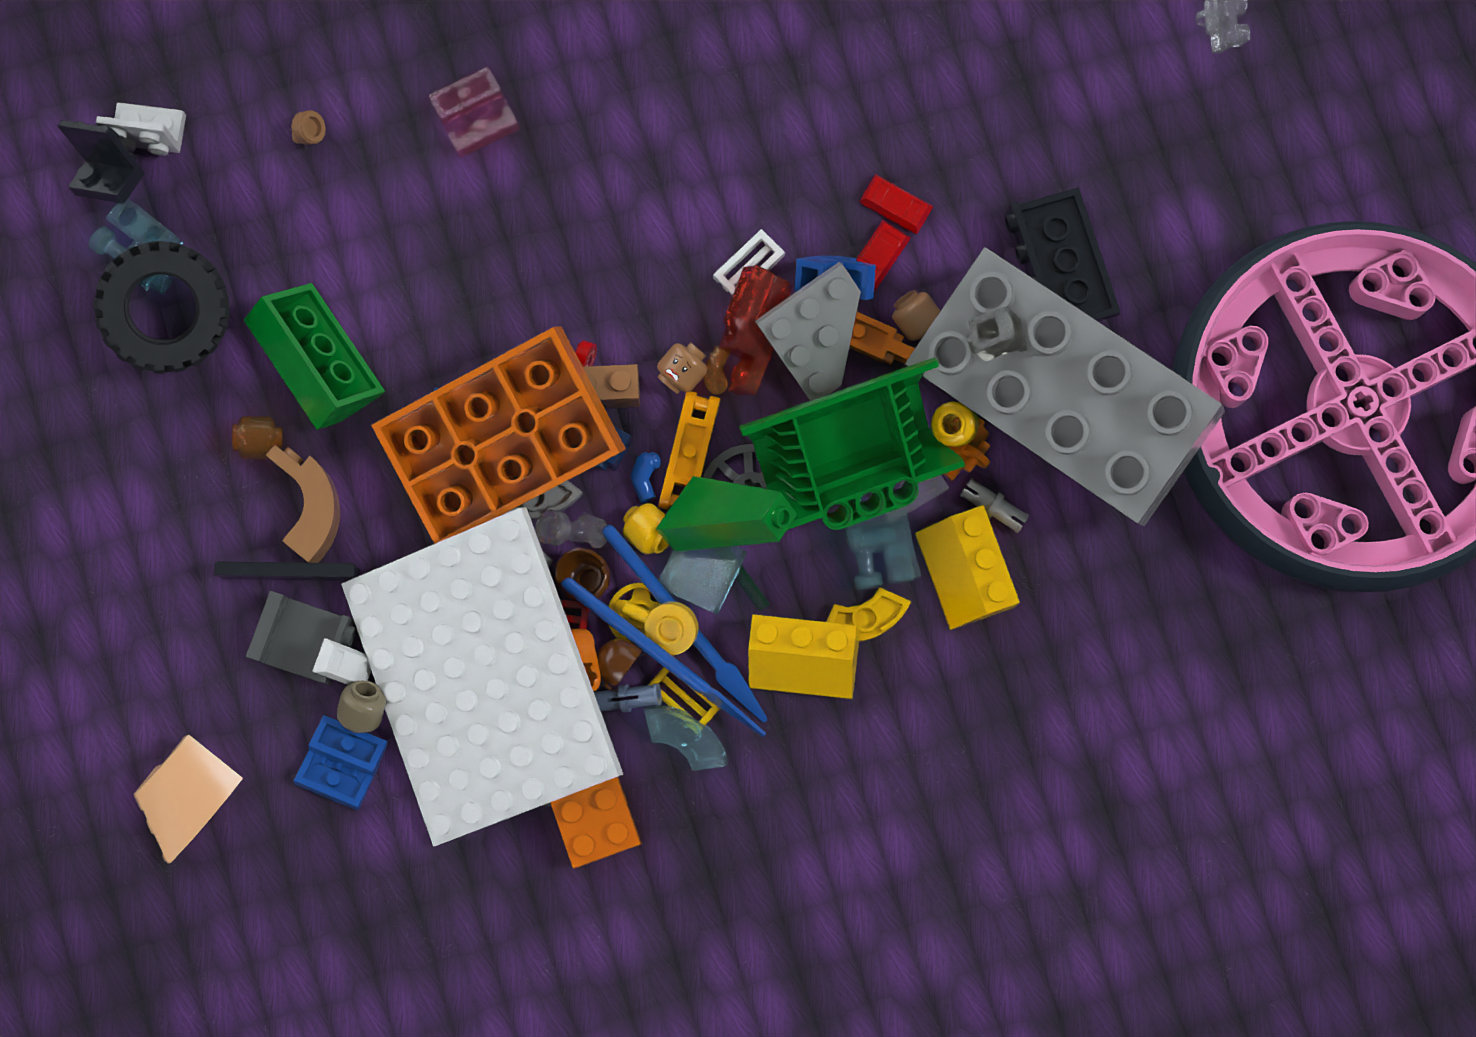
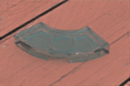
(687, 735)

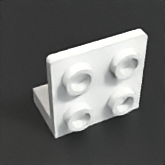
(147, 127)

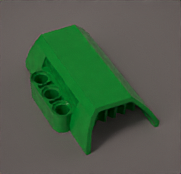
(851, 447)

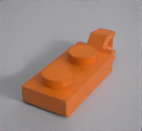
(878, 340)

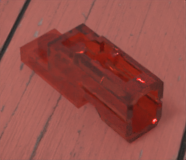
(743, 338)

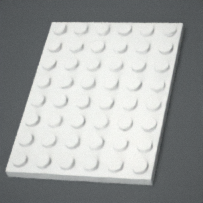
(481, 677)

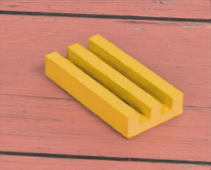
(706, 716)

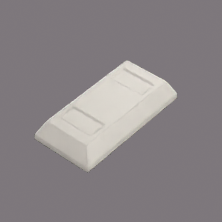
(342, 663)

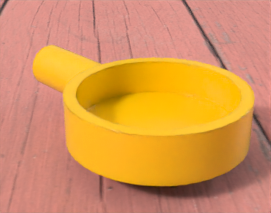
(668, 625)

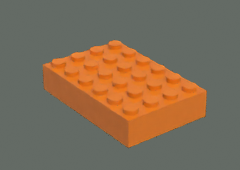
(499, 435)

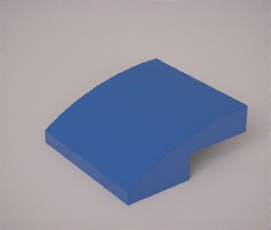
(340, 763)

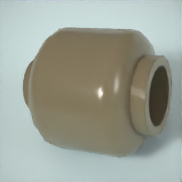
(361, 707)

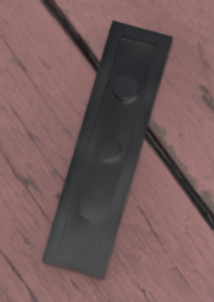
(286, 571)

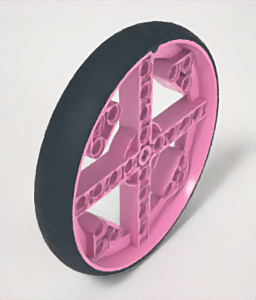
(1214, 327)

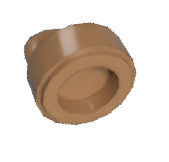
(308, 128)

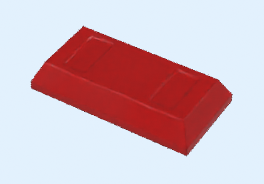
(896, 204)
(883, 250)

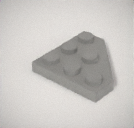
(815, 330)

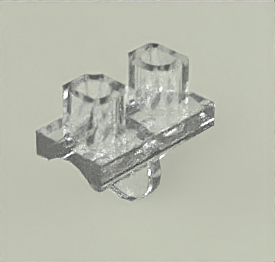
(1222, 25)

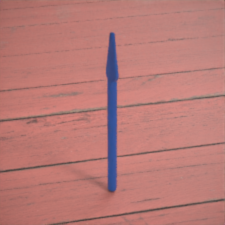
(656, 652)
(726, 673)

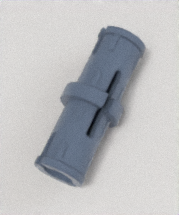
(647, 695)

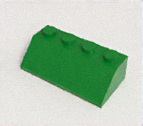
(313, 354)

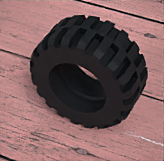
(153, 354)

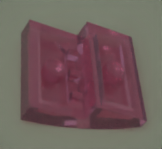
(474, 112)

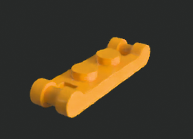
(689, 445)

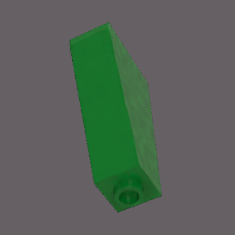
(725, 515)

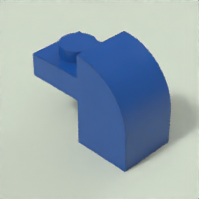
(813, 266)

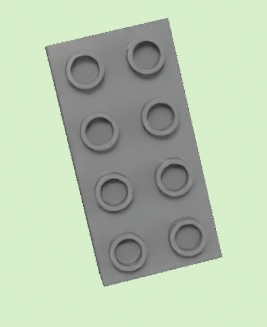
(1075, 392)

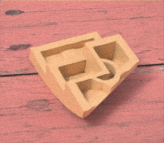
(184, 795)

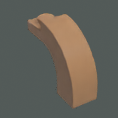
(321, 510)

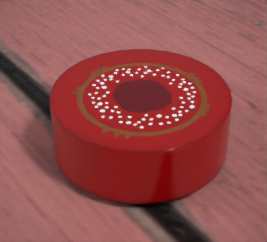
(586, 353)

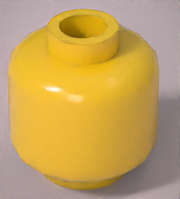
(943, 420)
(641, 528)

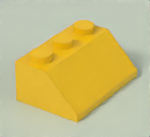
(967, 567)
(803, 656)

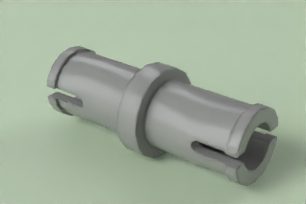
(994, 505)

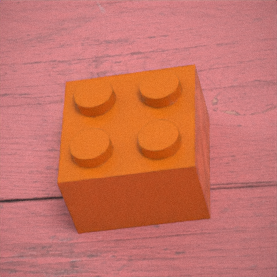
(596, 823)

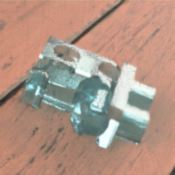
(141, 229)
(896, 548)

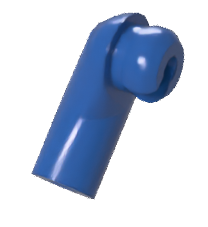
(640, 475)

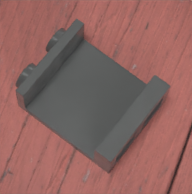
(293, 634)

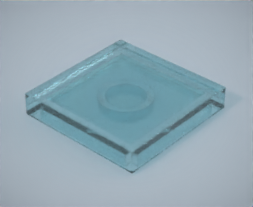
(702, 575)

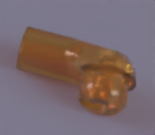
(715, 377)

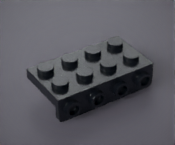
(1062, 251)

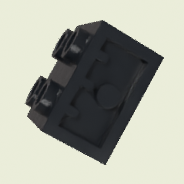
(109, 167)

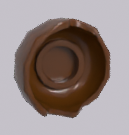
(586, 569)
(615, 660)

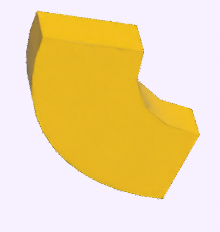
(874, 615)

